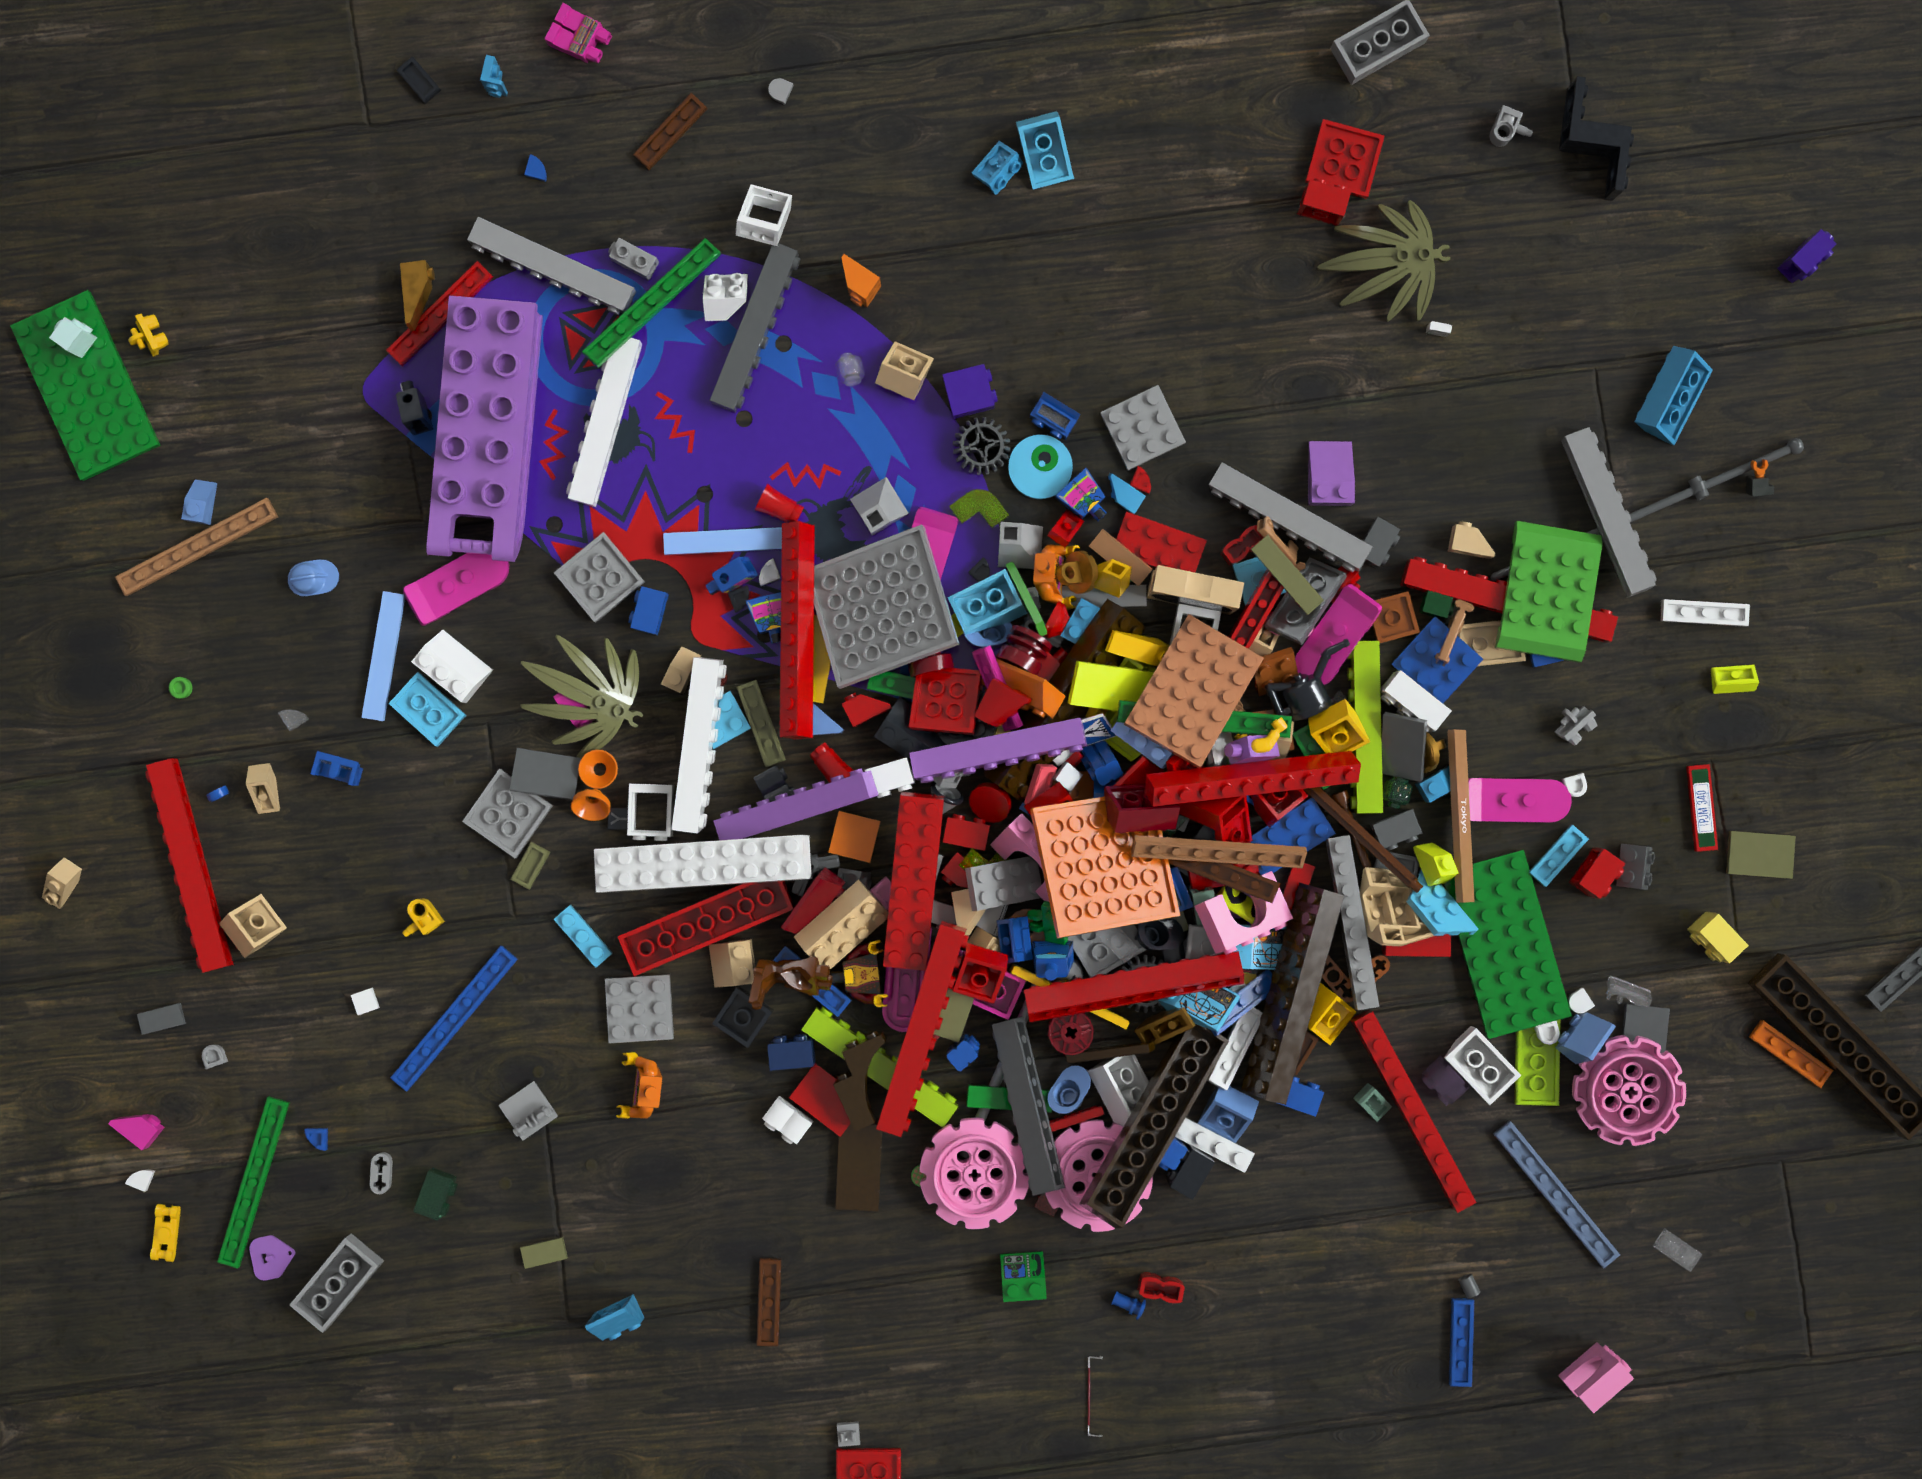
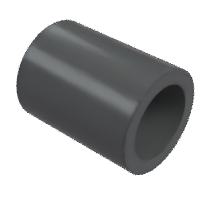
(1469, 1285)

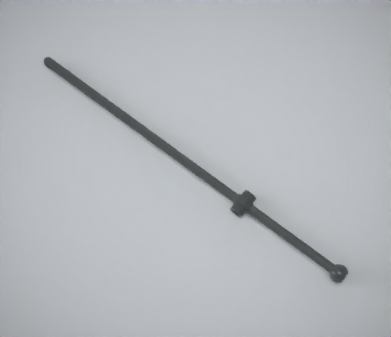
(1698, 488)

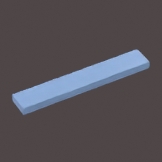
(722, 541)
(383, 656)

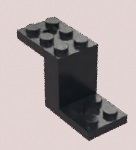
(1596, 139)

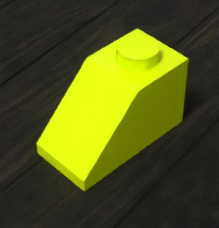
(1435, 863)

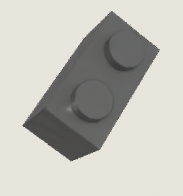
(1380, 536)
(1396, 829)

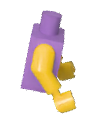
(1257, 747)

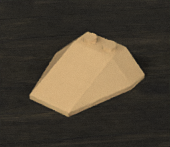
(1386, 909)

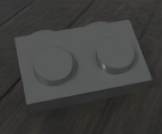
(1637, 866)

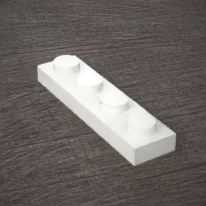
(1705, 612)
(1239, 1041)
(1215, 1145)

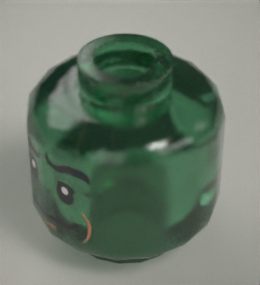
(1397, 792)

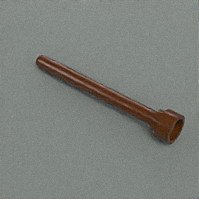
(1342, 799)

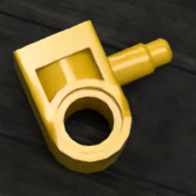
(425, 923)

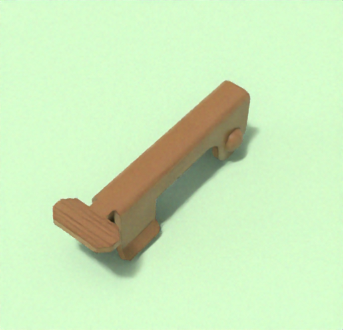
(1266, 528)
(1455, 627)

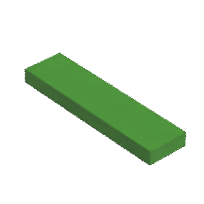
(1026, 599)

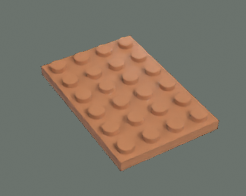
(1193, 691)

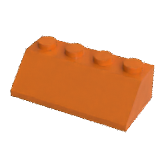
(1044, 696)

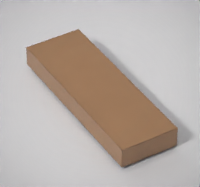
(1110, 548)

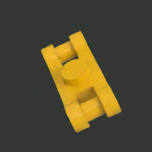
(165, 1232)

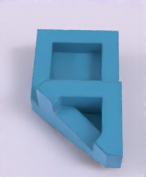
(1125, 494)

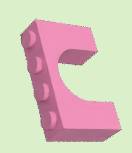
(1020, 837)
(1227, 933)
(1596, 1376)

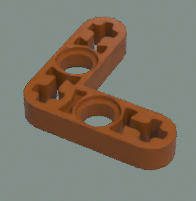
(1379, 973)

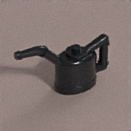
(1304, 693)

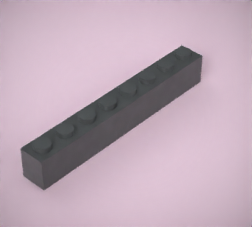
(754, 327)
(1028, 1106)

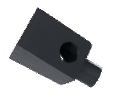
(413, 409)

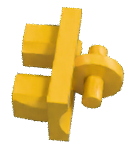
(144, 325)

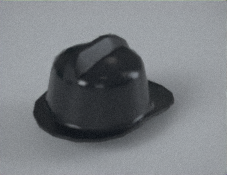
(1160, 934)

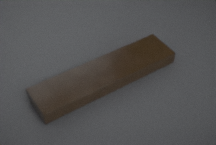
(1110, 1052)

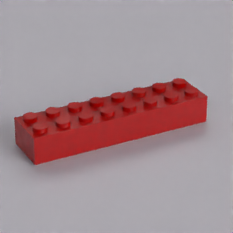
(913, 881)
(704, 924)

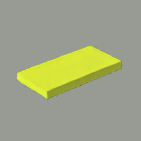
(1105, 685)

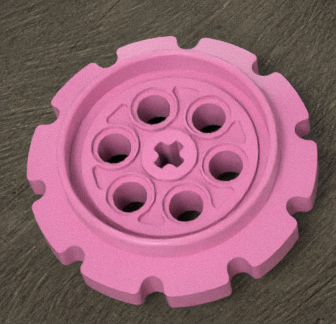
(1644, 1121)
(1078, 1145)
(975, 1208)

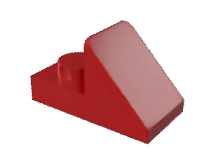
(1065, 528)

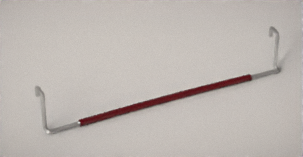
(1089, 1394)

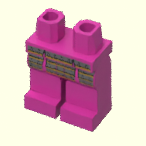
(577, 35)

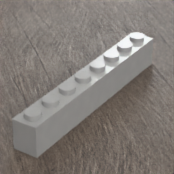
(551, 265)
(1608, 512)
(1290, 517)
(1352, 923)

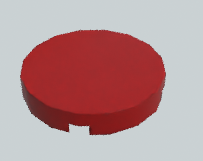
(990, 802)

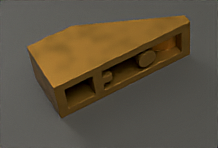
(416, 288)
(1164, 1025)

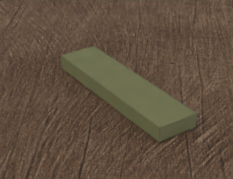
(1287, 574)
(761, 723)

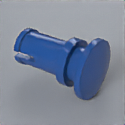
(1129, 1304)

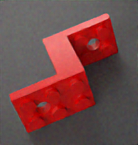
(1226, 815)

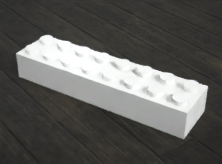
(697, 745)

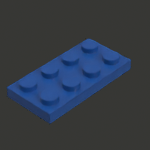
(1300, 827)

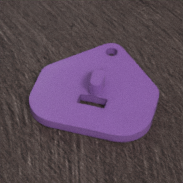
(276, 1257)

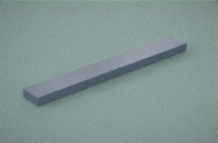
(1556, 1194)

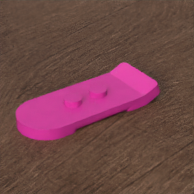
(940, 533)
(454, 585)
(1346, 619)
(1518, 800)
(902, 991)

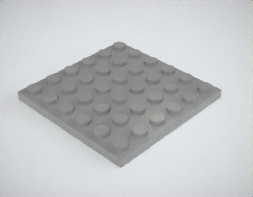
(882, 607)

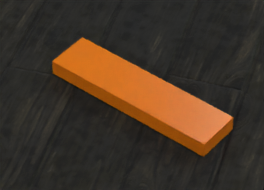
(1790, 1053)

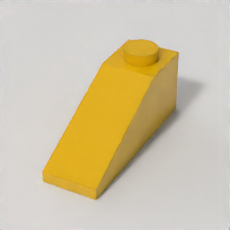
(1137, 647)

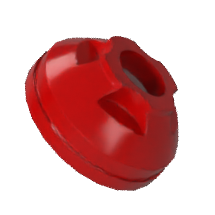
(1057, 620)

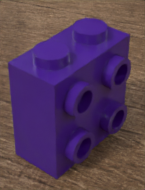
(1808, 256)
(969, 391)

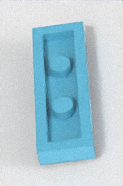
(1558, 855)
(583, 936)

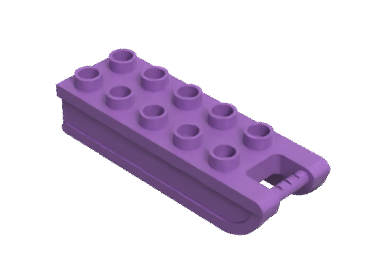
(485, 424)

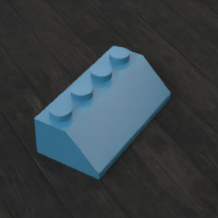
(1673, 394)

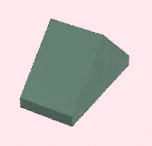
(1372, 1102)

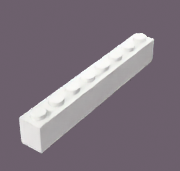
(603, 424)

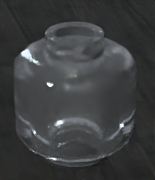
(849, 369)

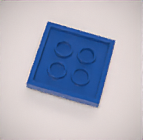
(1419, 661)

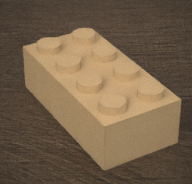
(842, 925)

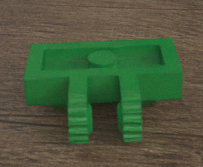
(1046, 925)

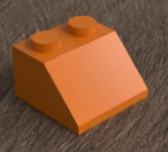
(860, 282)

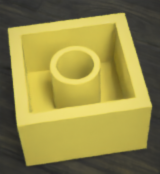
(1717, 938)

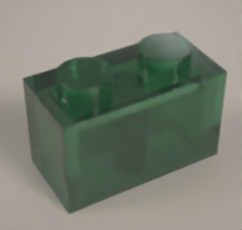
(435, 1194)

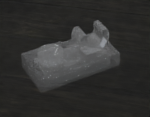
(1634, 993)
(1677, 1250)

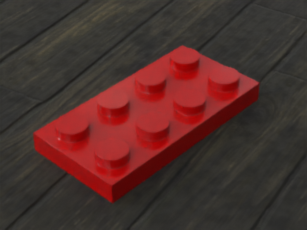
(1160, 544)

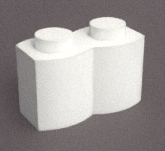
(787, 1120)

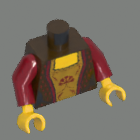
(862, 974)

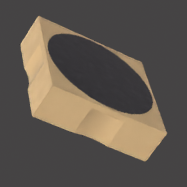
(1195, 589)

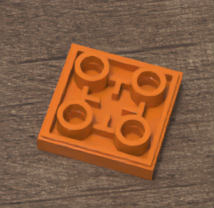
(854, 836)

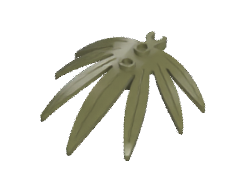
(1410, 256)
(606, 704)

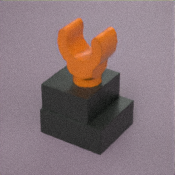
(1759, 484)

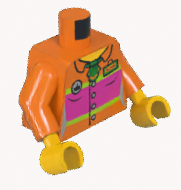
(1045, 574)
(646, 1089)

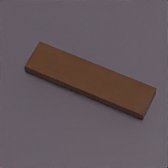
(670, 131)
(769, 1302)

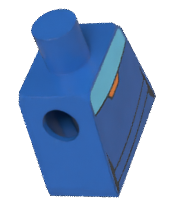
(1052, 959)

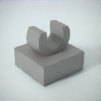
(848, 1433)

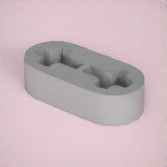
(386, 1173)

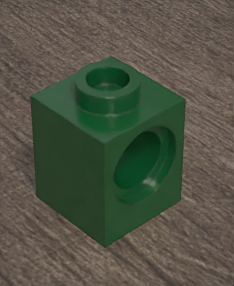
(1436, 605)

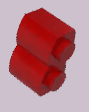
(1239, 548)
(1167, 1288)

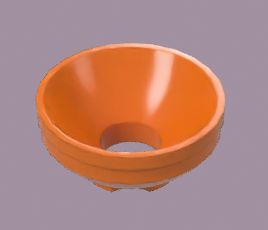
(587, 765)
(589, 808)

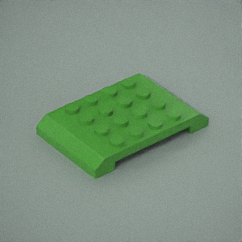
(1549, 592)

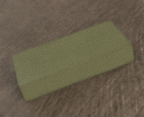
(530, 865)
(543, 1252)

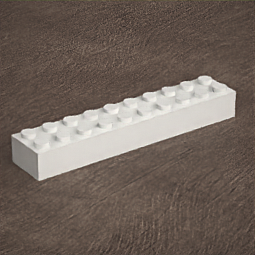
(702, 863)

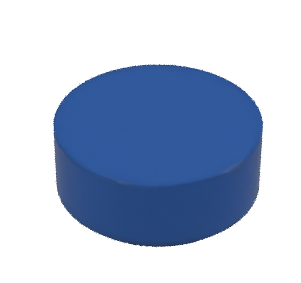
(217, 794)

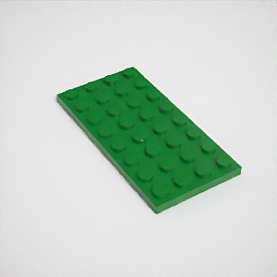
(87, 395)
(1511, 951)

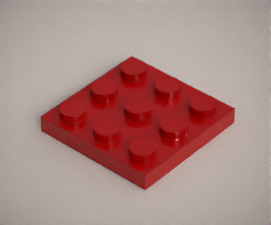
(1345, 157)
(946, 701)

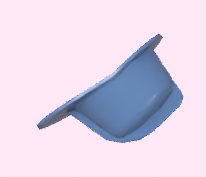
(313, 577)
(992, 636)
(1069, 1090)

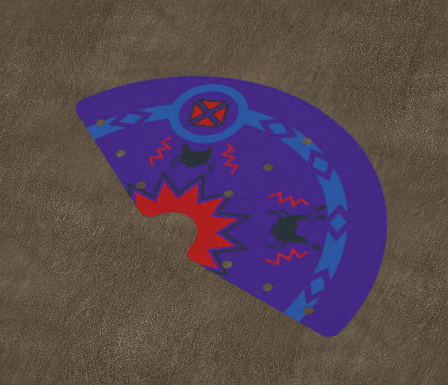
(804, 440)

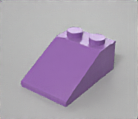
(1330, 474)

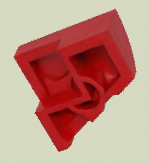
(1000, 703)

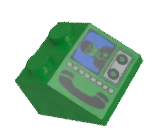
(1023, 1276)

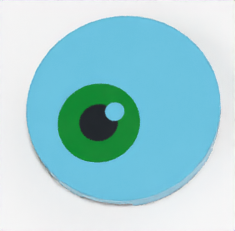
(1040, 466)

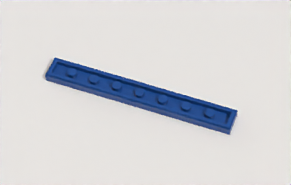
(454, 1018)

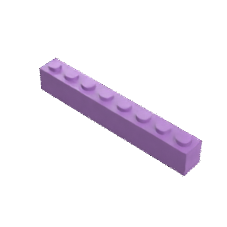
(998, 749)
(796, 807)

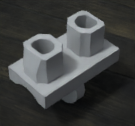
(1574, 722)

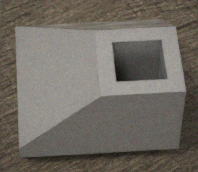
(879, 506)
(1019, 544)

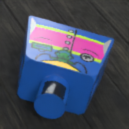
(1083, 496)
(739, 572)
(767, 615)

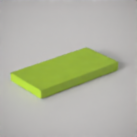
(1538, 1069)

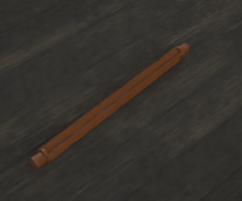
(1364, 838)

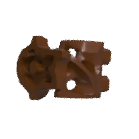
(798, 974)

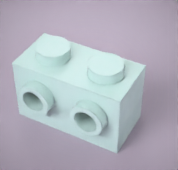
(73, 336)

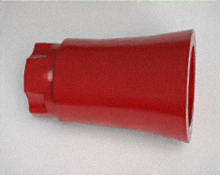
(778, 505)
(829, 762)

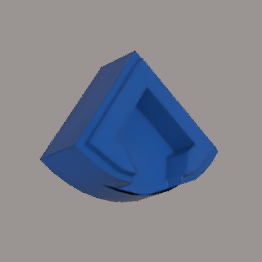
(535, 169)
(317, 1137)

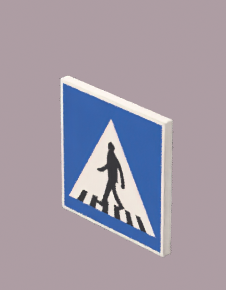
(1097, 729)

